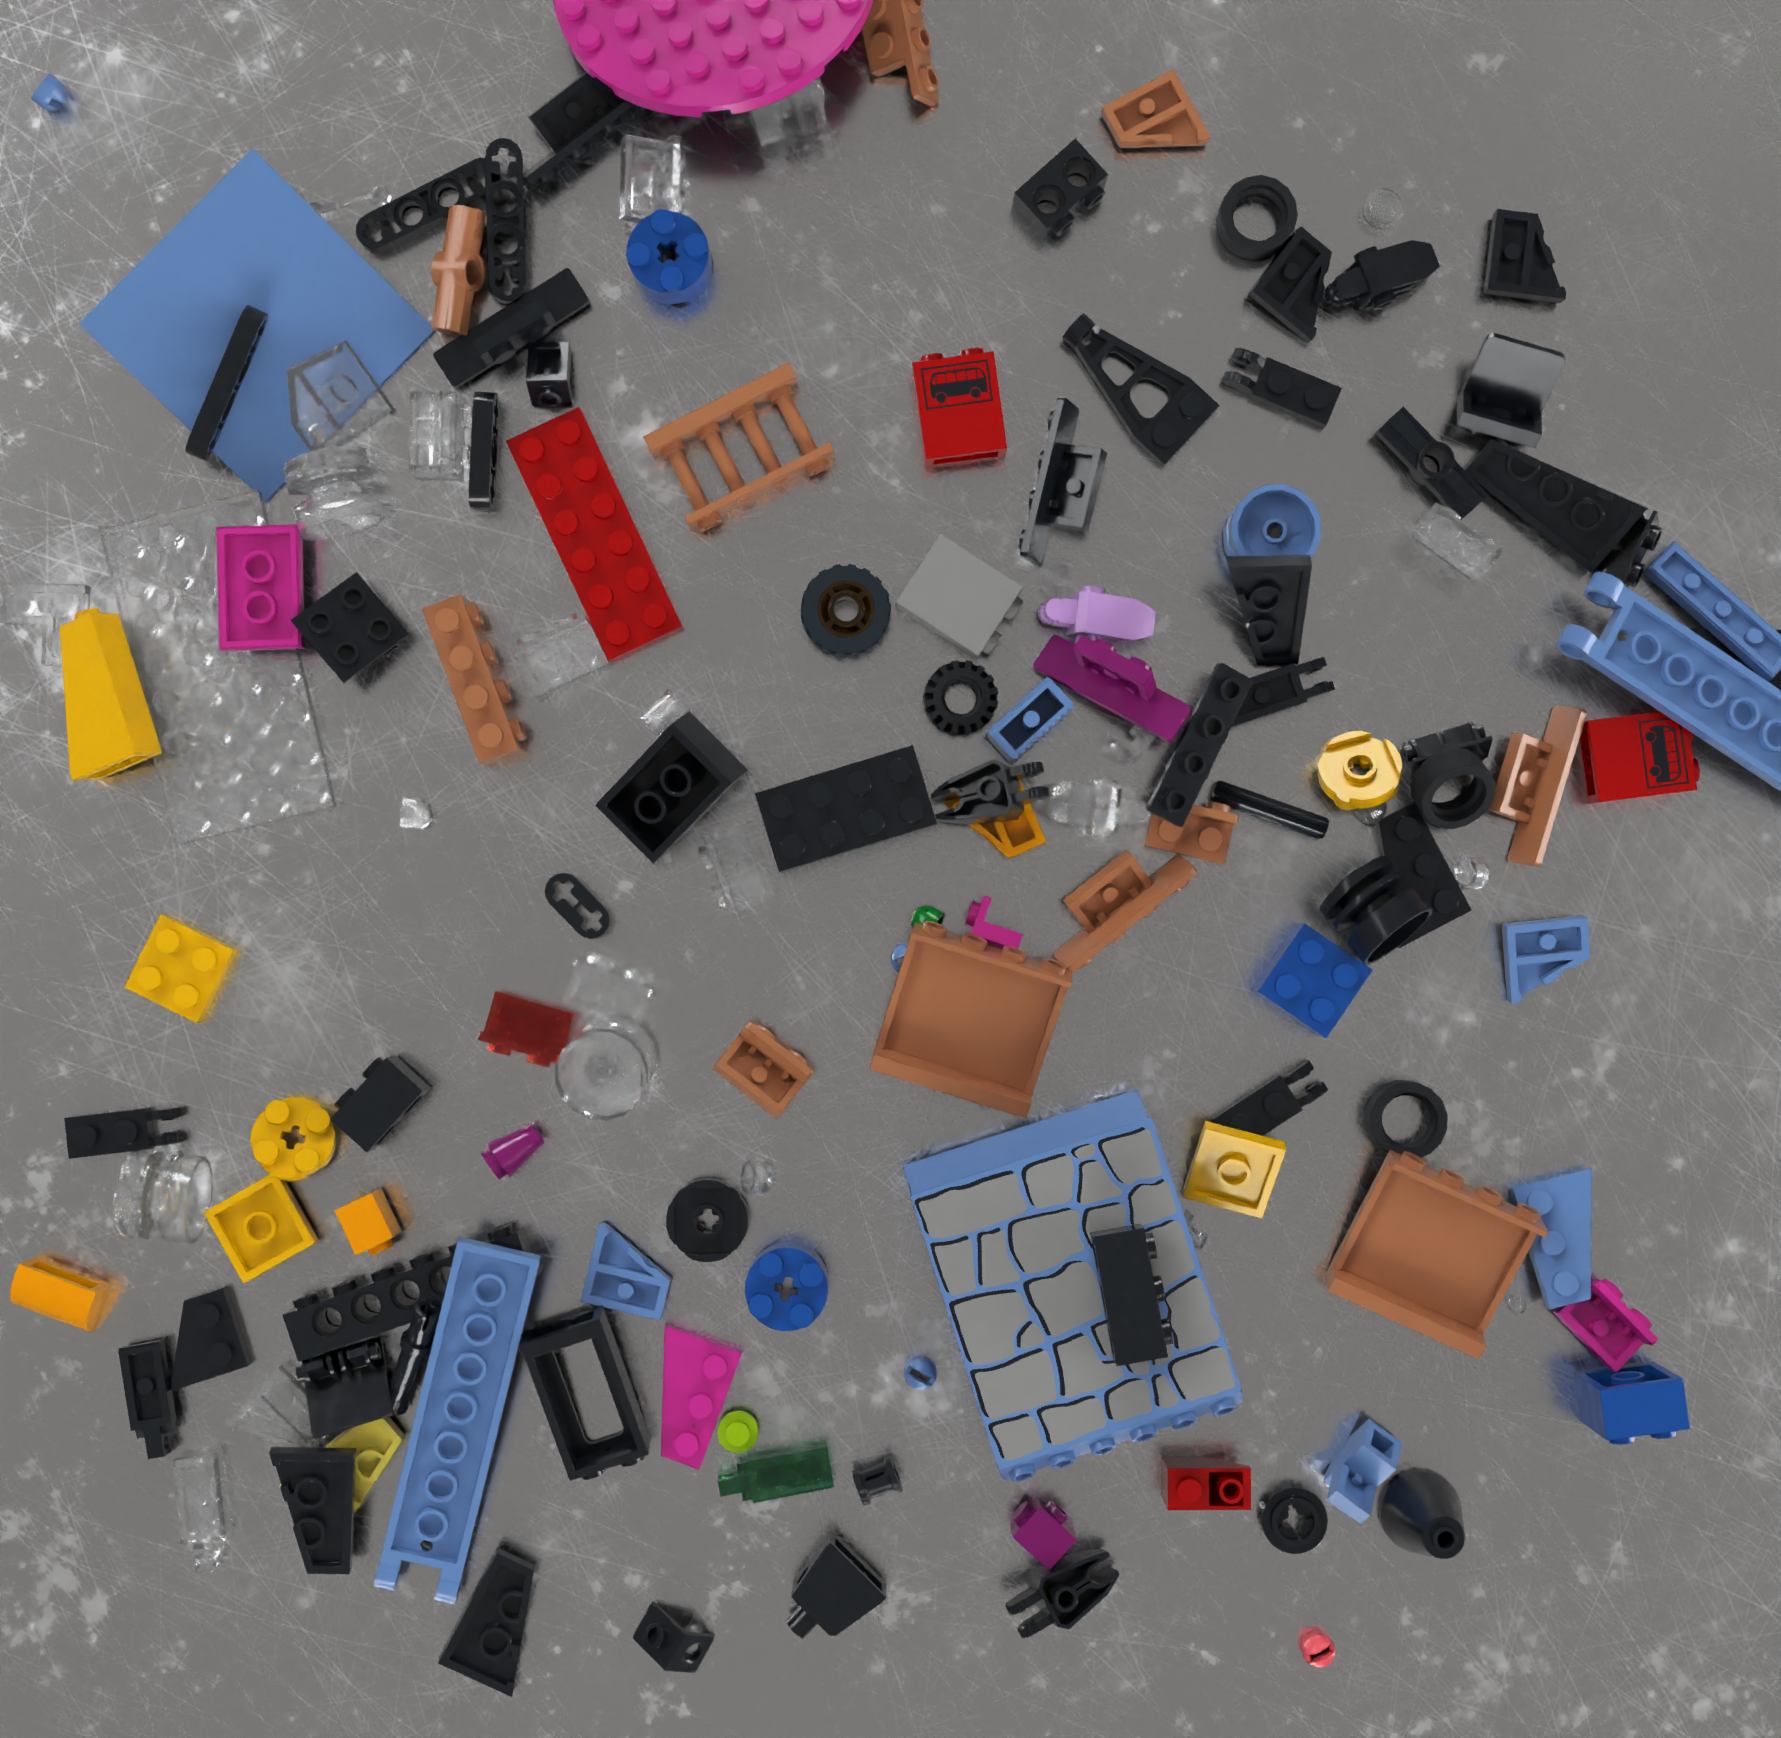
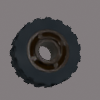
(852, 585)

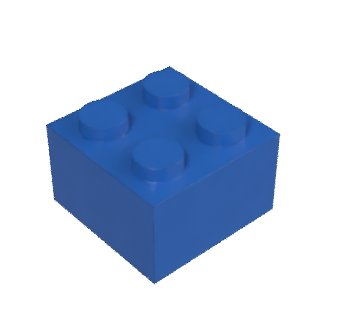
(1311, 980)
(1632, 1402)

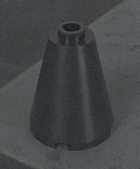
(1423, 1515)

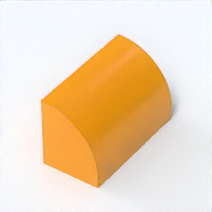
(58, 1293)

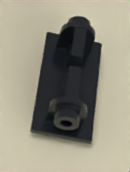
(1627, 564)
(1461, 737)

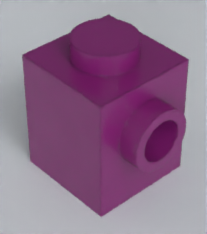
(1043, 1531)

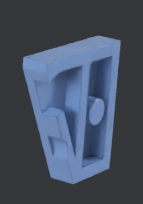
(1541, 951)

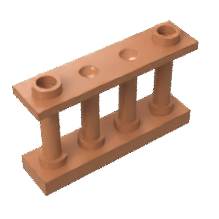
(741, 406)

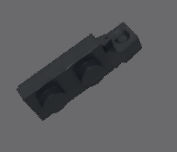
(149, 1395)

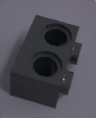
(1053, 185)

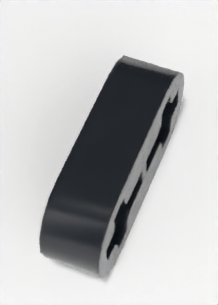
(571, 913)

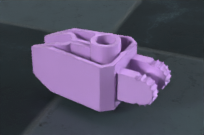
(1099, 616)

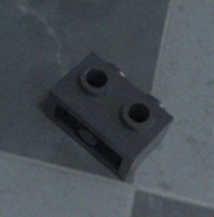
(379, 1102)

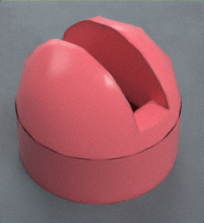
(1314, 1643)

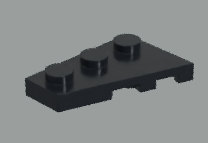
(1273, 603)
(1414, 852)
(321, 1502)
(491, 1627)

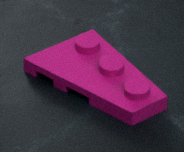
(694, 1390)

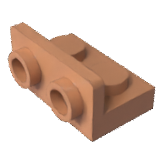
(1202, 836)

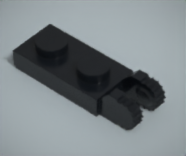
(1284, 388)
(1281, 690)
(1270, 1103)
(118, 1131)

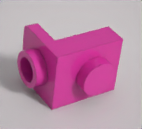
(995, 935)

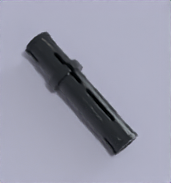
(415, 1344)

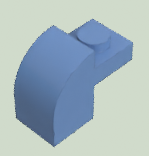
(1360, 1468)

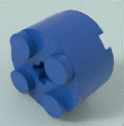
(662, 236)
(765, 1296)

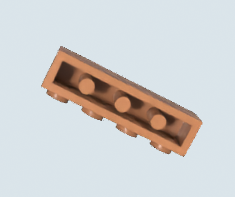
(474, 680)

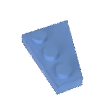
(1564, 1256)

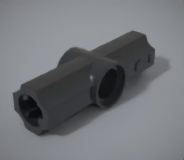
(1411, 442)

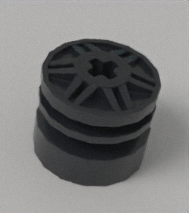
(1369, 902)

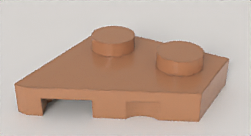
(1155, 116)

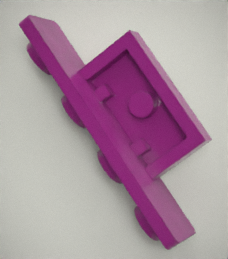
(1114, 683)

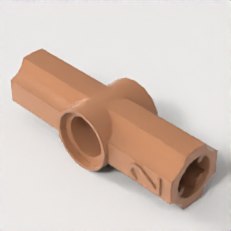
(458, 270)

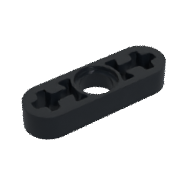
(484, 451)

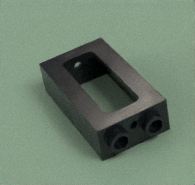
(578, 1454)

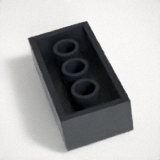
(846, 809)

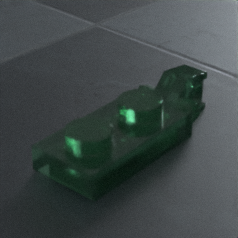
(779, 1474)

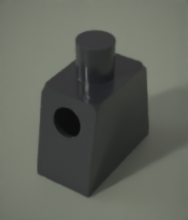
(834, 1590)

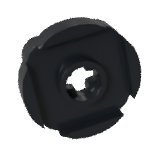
(691, 1236)

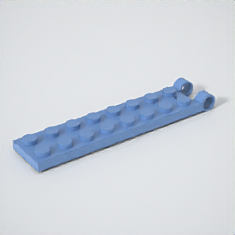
(1682, 677)
(459, 1413)

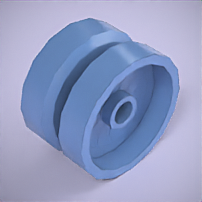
(1276, 509)

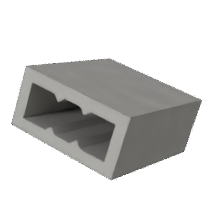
(960, 598)

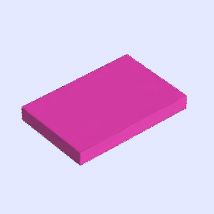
(259, 587)

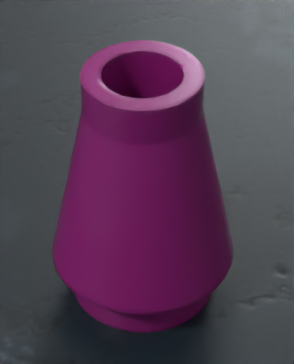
(512, 1150)

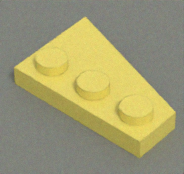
(374, 1447)

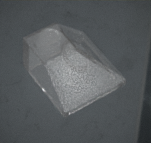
(334, 398)

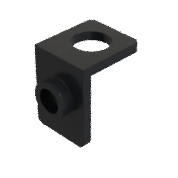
(668, 1641)

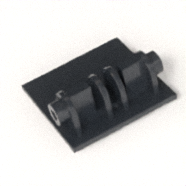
(350, 627)
(346, 1387)

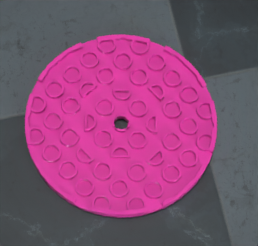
(708, 52)

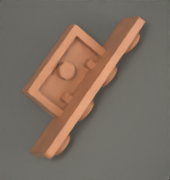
(896, 39)
(1534, 782)
(1116, 901)

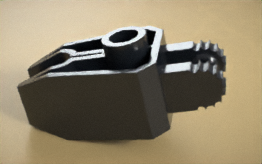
(1382, 275)
(989, 793)
(1064, 1591)

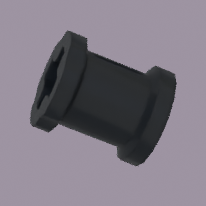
(877, 1480)

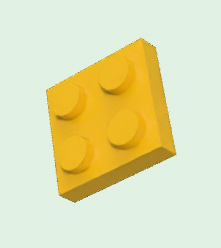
(180, 968)
(1234, 1169)
(261, 1227)

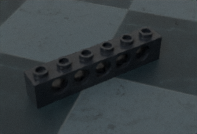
(314, 1335)

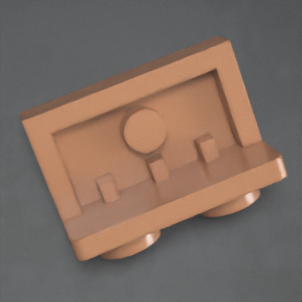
(763, 1069)

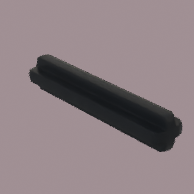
(1270, 809)

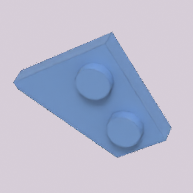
(624, 1277)

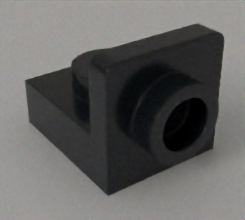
(549, 374)

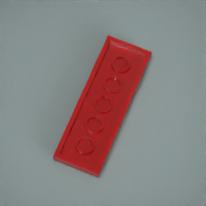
(594, 534)

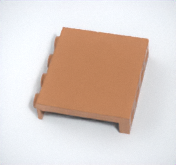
(970, 1018)
(1433, 1252)

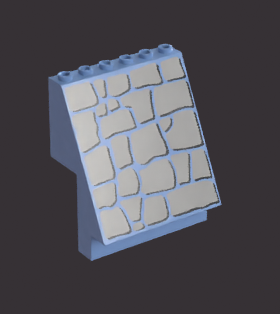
(1024, 1291)

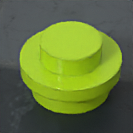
(738, 1431)

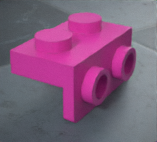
(1607, 1325)

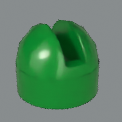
(927, 913)

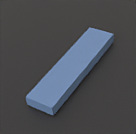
(1718, 610)

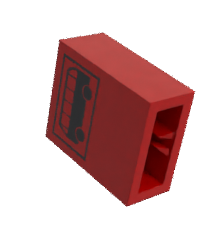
(959, 407)
(1636, 757)

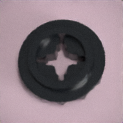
(1311, 1527)

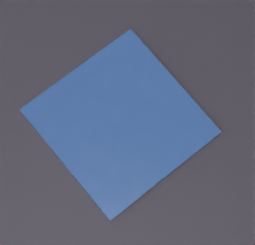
(261, 249)

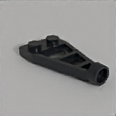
(1174, 423)

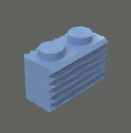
(1030, 720)

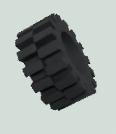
(966, 673)

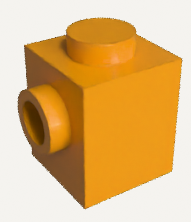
(369, 1223)

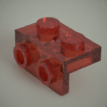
(527, 1028)

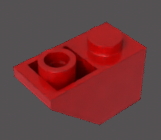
(1205, 1484)

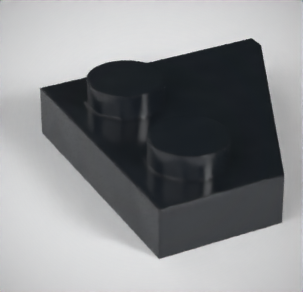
(1520, 259)
(1294, 283)
(208, 1339)

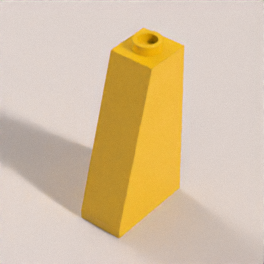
(103, 698)

